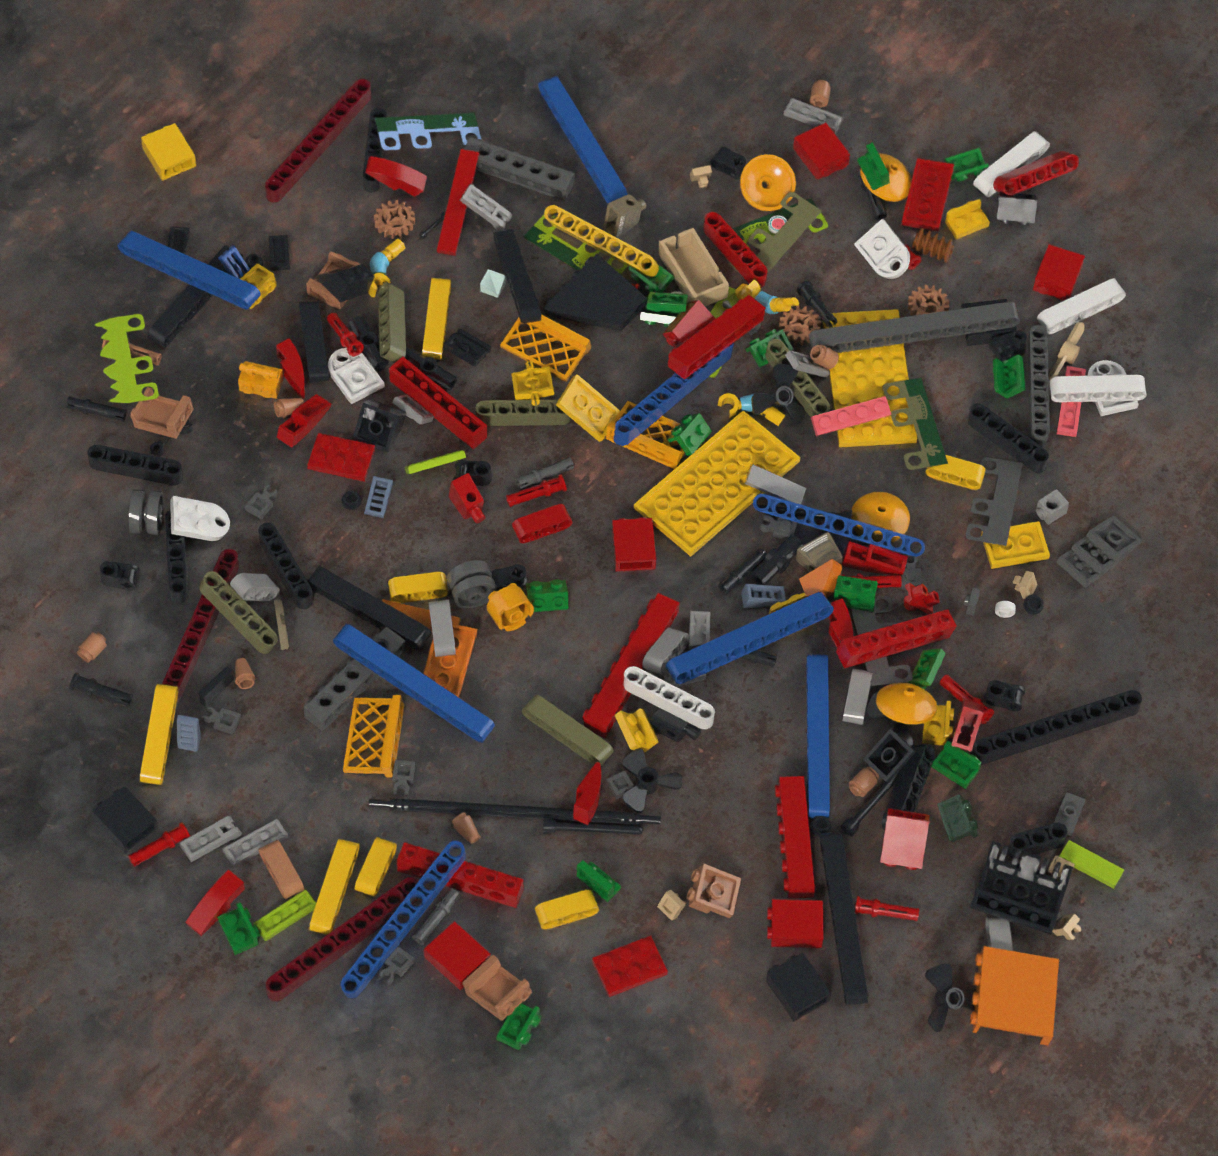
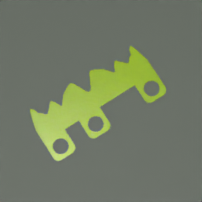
(125, 367)

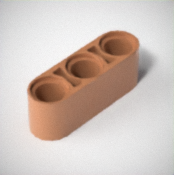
(281, 869)

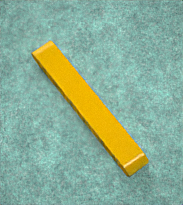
(595, 235)

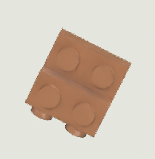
(713, 891)

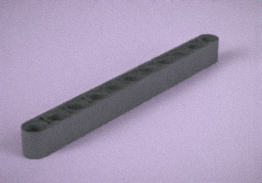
(917, 327)

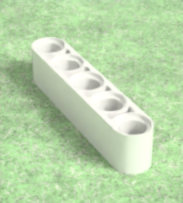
(1022, 154)
(1081, 306)
(1097, 388)
(675, 705)

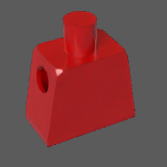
(467, 498)

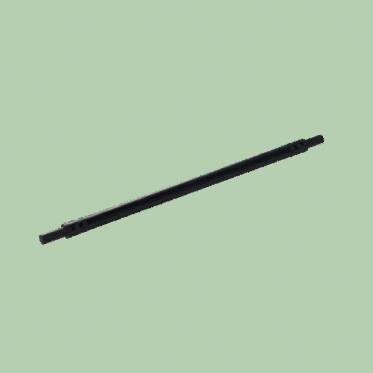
(509, 811)

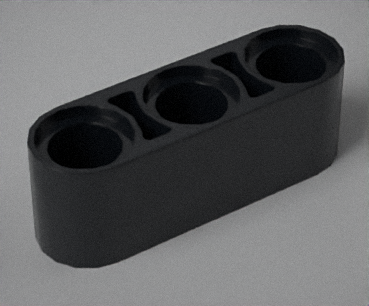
(1044, 834)

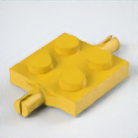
(532, 383)

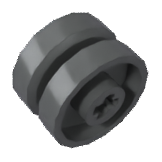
(146, 512)
(471, 583)

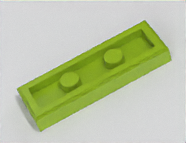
(433, 462)
(1092, 864)
(285, 915)

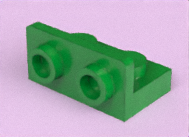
(874, 168)
(667, 302)
(758, 347)
(856, 593)
(927, 667)
(597, 880)
(238, 929)

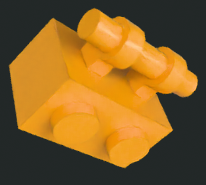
(260, 379)

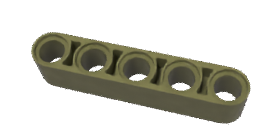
(391, 322)
(799, 390)
(513, 416)
(240, 622)
(567, 730)

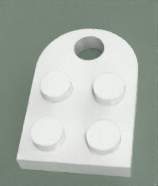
(882, 249)
(354, 376)
(1111, 407)
(197, 519)

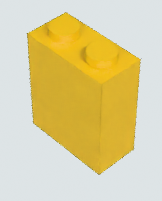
(168, 151)

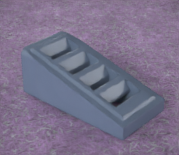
(382, 482)
(750, 595)
(188, 733)

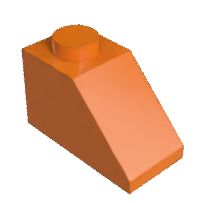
(822, 579)

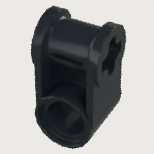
(728, 162)
(1008, 345)
(474, 468)
(507, 575)
(120, 576)
(1005, 695)

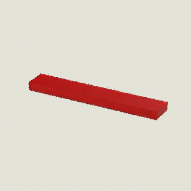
(456, 209)

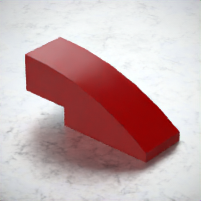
(396, 175)
(291, 366)
(303, 420)
(874, 559)
(841, 623)
(588, 795)
(215, 902)

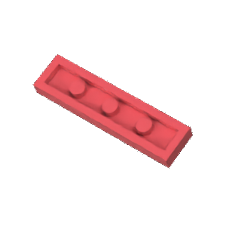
(1070, 411)
(850, 416)

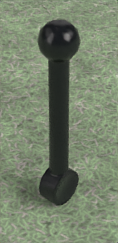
(423, 234)

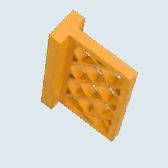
(558, 333)
(646, 445)
(390, 741)

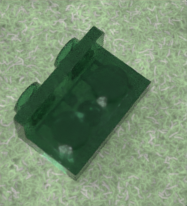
(957, 818)

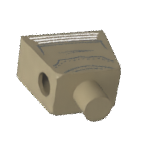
(623, 215)
(818, 552)

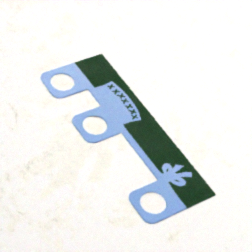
(424, 124)

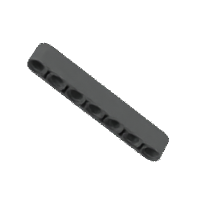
(1041, 392)

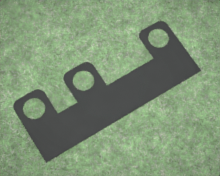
(1002, 505)
(866, 622)

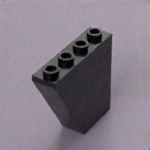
(597, 297)

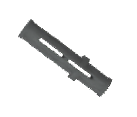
(537, 476)
(441, 909)

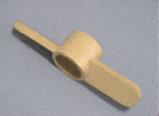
(1069, 350)

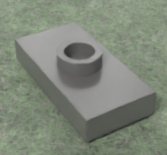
(413, 409)
(699, 628)

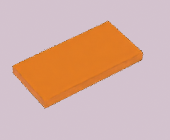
(452, 669)

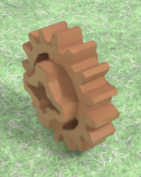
(395, 219)
(927, 301)
(799, 325)

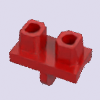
(920, 598)

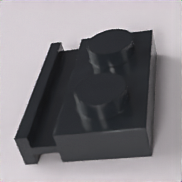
(467, 347)

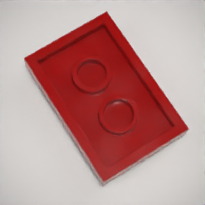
(341, 457)
(629, 966)

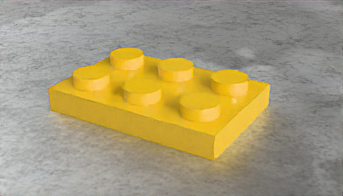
(587, 407)
(1024, 545)

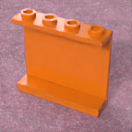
(1015, 993)

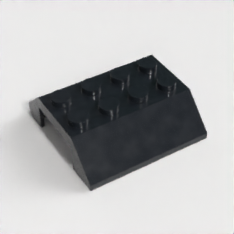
(1020, 890)

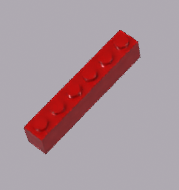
(716, 336)
(438, 402)
(796, 837)

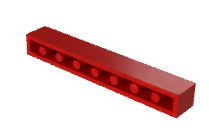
(613, 695)

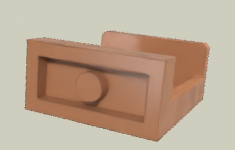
(318, 291)
(162, 414)
(496, 988)

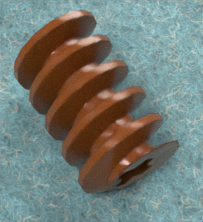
(933, 245)

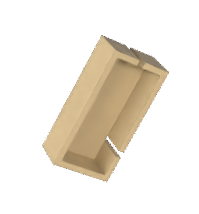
(693, 268)

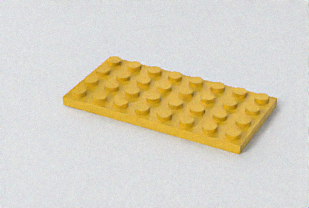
(861, 378)
(710, 484)

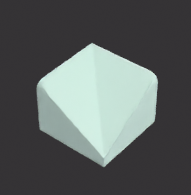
(492, 283)

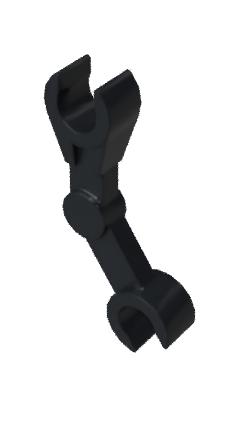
(164, 439)

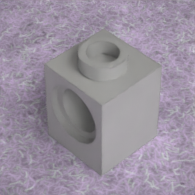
(1054, 500)

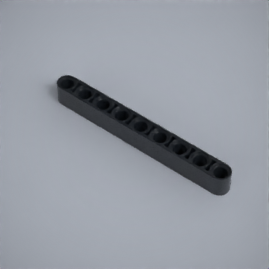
(1063, 720)
(843, 918)

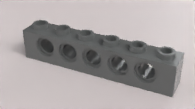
(522, 169)
(323, 716)

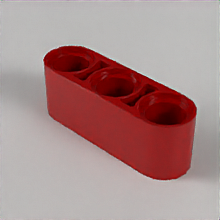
(542, 523)

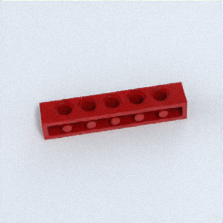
(896, 638)
(468, 878)

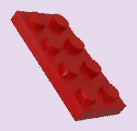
(927, 194)

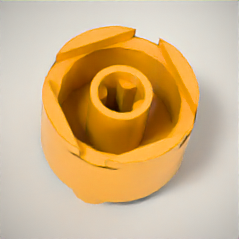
(509, 607)

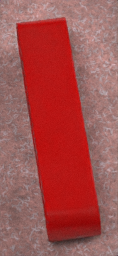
(1036, 173)
(734, 249)

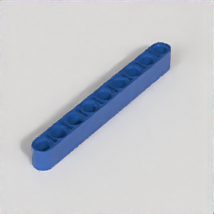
(582, 139)
(189, 270)
(664, 399)
(830, 519)
(749, 638)
(414, 683)
(817, 736)
(402, 929)

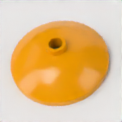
(775, 173)
(899, 180)
(894, 518)
(906, 703)

